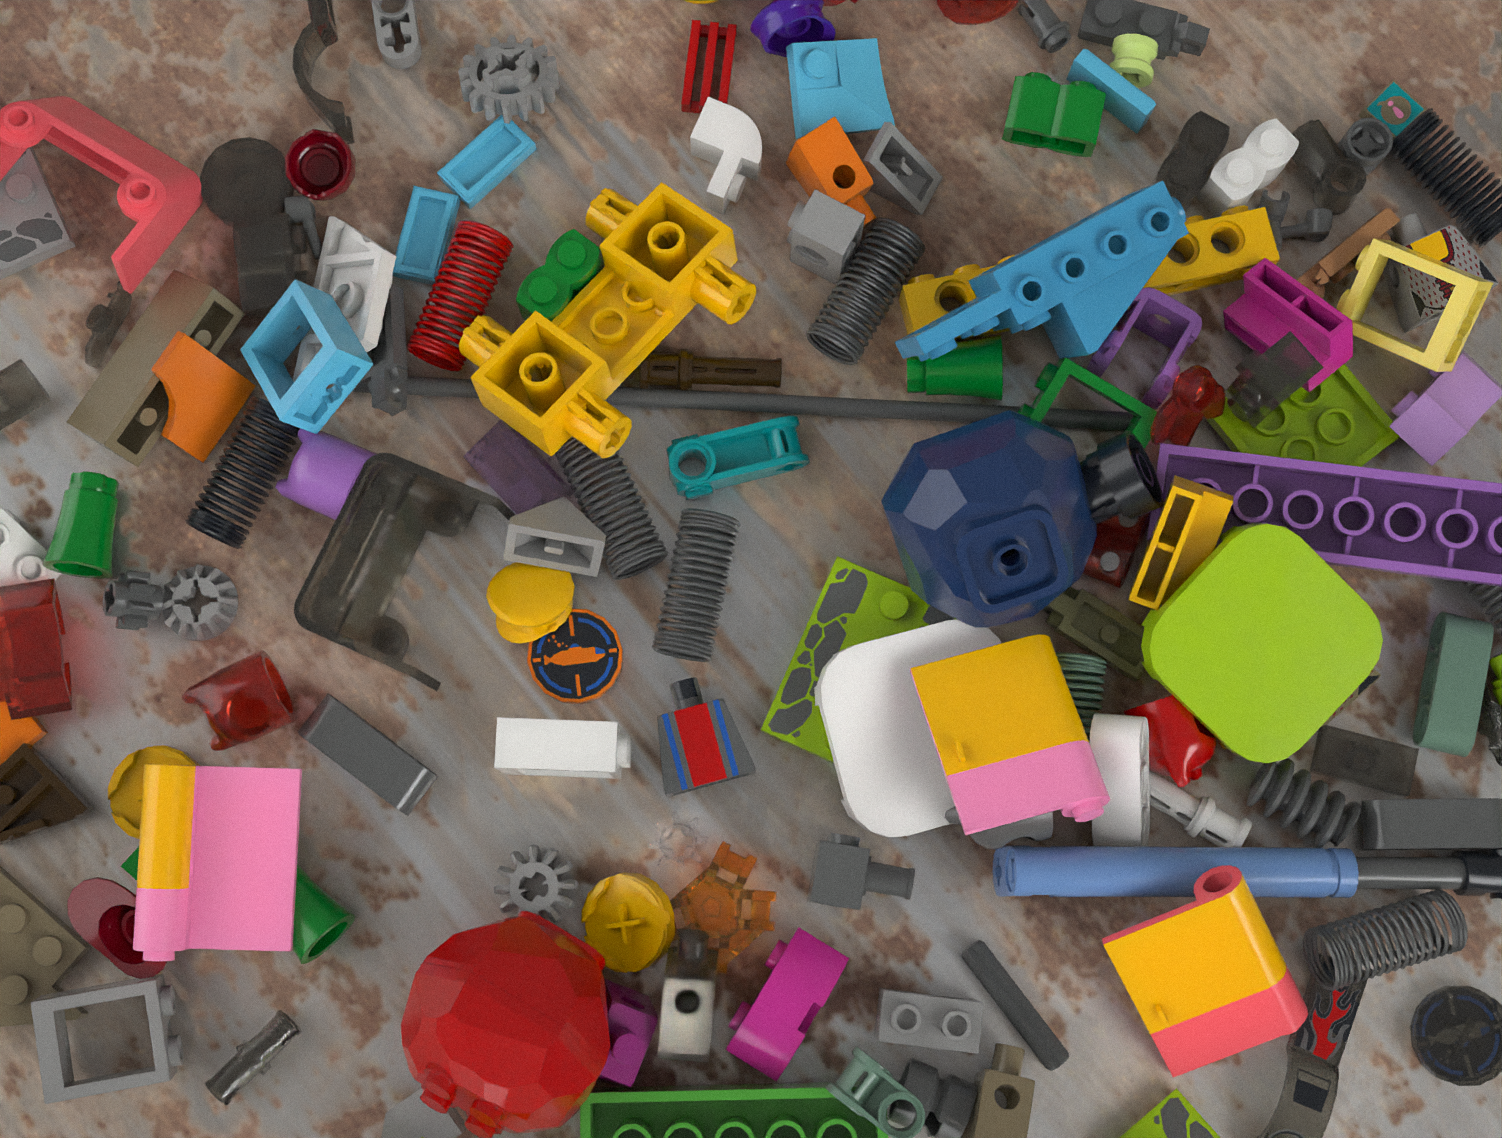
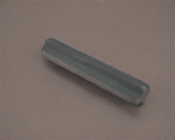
(1015, 1005)

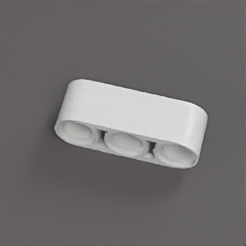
(1122, 756)

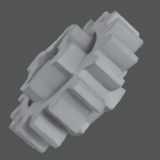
(509, 79)

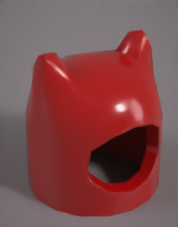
(1176, 740)

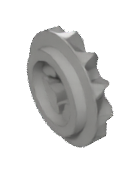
(214, 617)

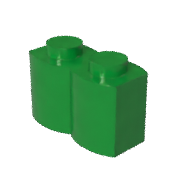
(1054, 115)
(567, 270)

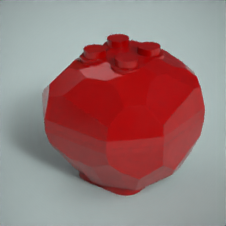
(508, 1025)

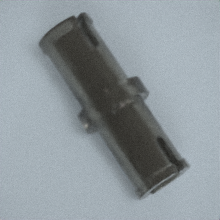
(253, 1057)

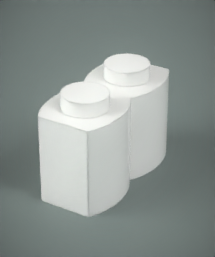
(1248, 168)

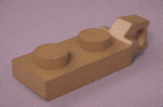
(1338, 261)

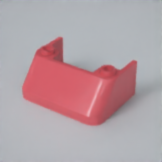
(152, 186)

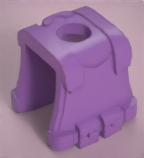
(1178, 335)

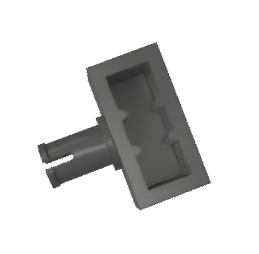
(845, 873)

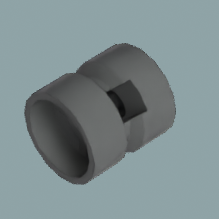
(945, 1101)

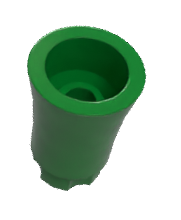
(967, 370)
(85, 527)
(317, 919)

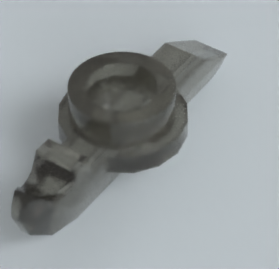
(105, 323)
(1491, 724)

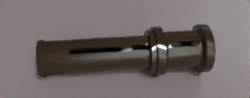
(767, 370)

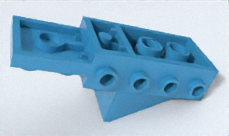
(1069, 282)

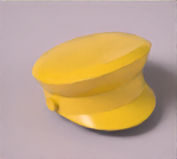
(529, 601)

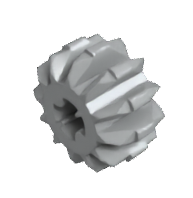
(532, 870)

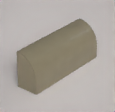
(127, 400)

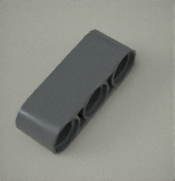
(367, 754)
(1432, 824)

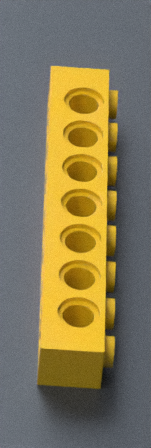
(1243, 230)

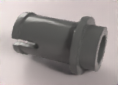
(1045, 24)

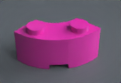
(786, 1004)

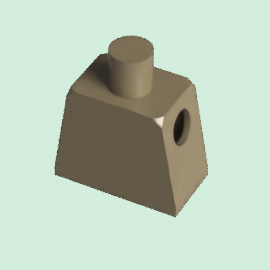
(987, 1117)

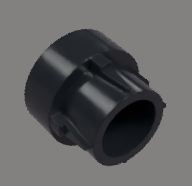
(1121, 479)

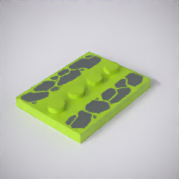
(850, 611)

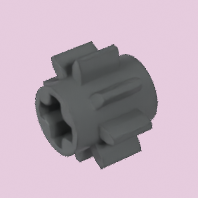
(132, 600)

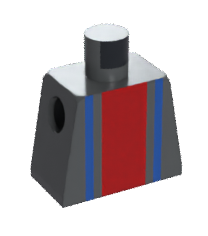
(699, 742)

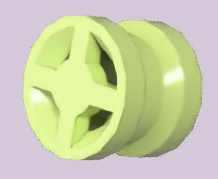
(1134, 57)

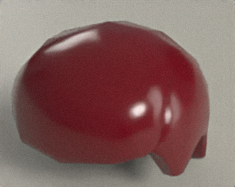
(320, 165)

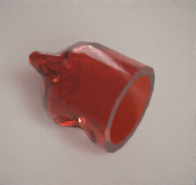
(243, 701)

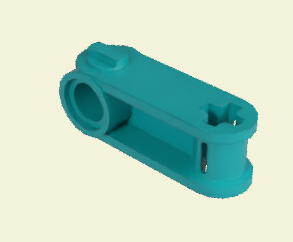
(736, 456)

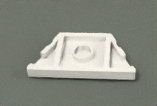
(358, 279)

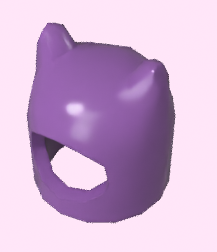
(323, 472)

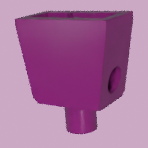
(629, 1033)

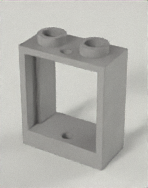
(54, 1046)

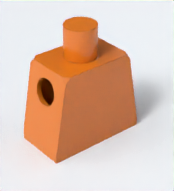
(828, 158)

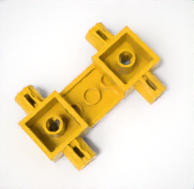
(557, 373)

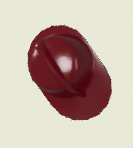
(105, 919)

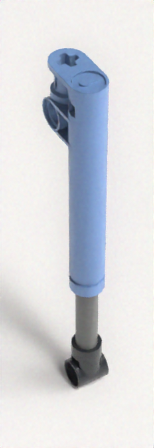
(1267, 871)

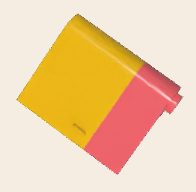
(1208, 975)

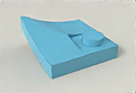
(839, 82)

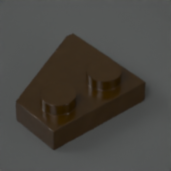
(34, 796)

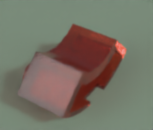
(31, 651)

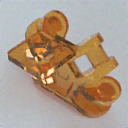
(716, 905)

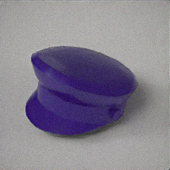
(791, 22)

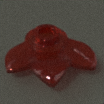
(1193, 398)

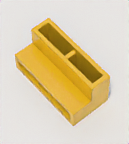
(1180, 540)

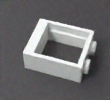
(561, 748)

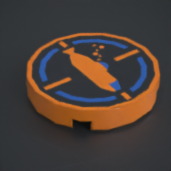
(577, 659)

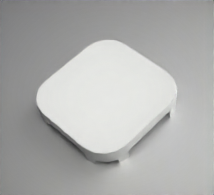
(880, 730)

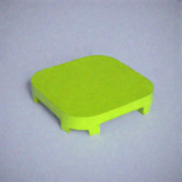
(1262, 642)

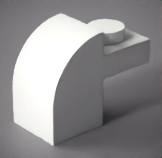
(734, 144)

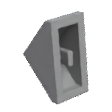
(900, 171)
(555, 538)

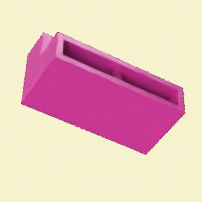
(1280, 304)

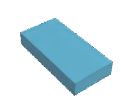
(1122, 97)
(486, 161)
(425, 235)

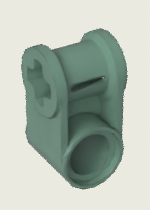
(875, 1094)

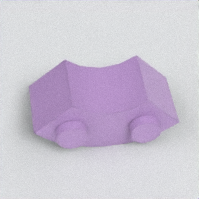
(1445, 408)

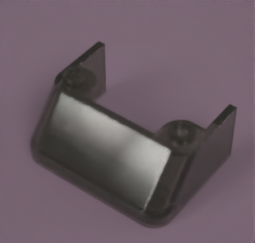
(372, 550)

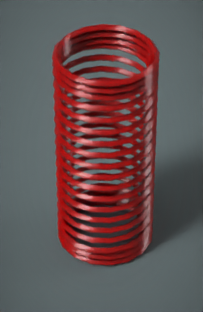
(427, 346)

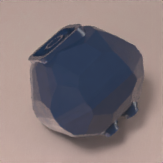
(991, 519)

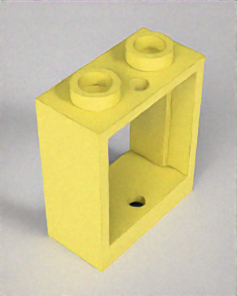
(1456, 318)

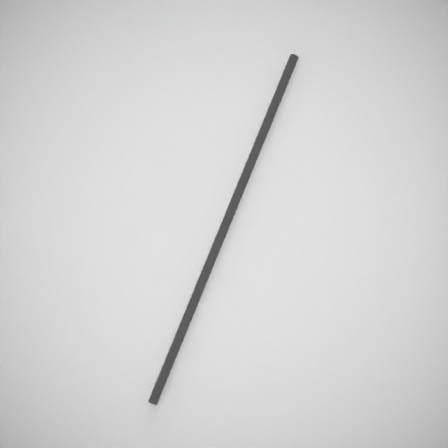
(796, 404)

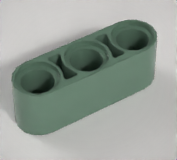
(1453, 684)

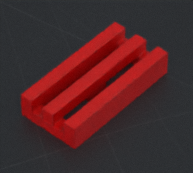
(713, 33)

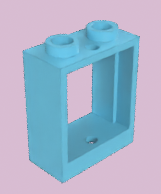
(338, 362)

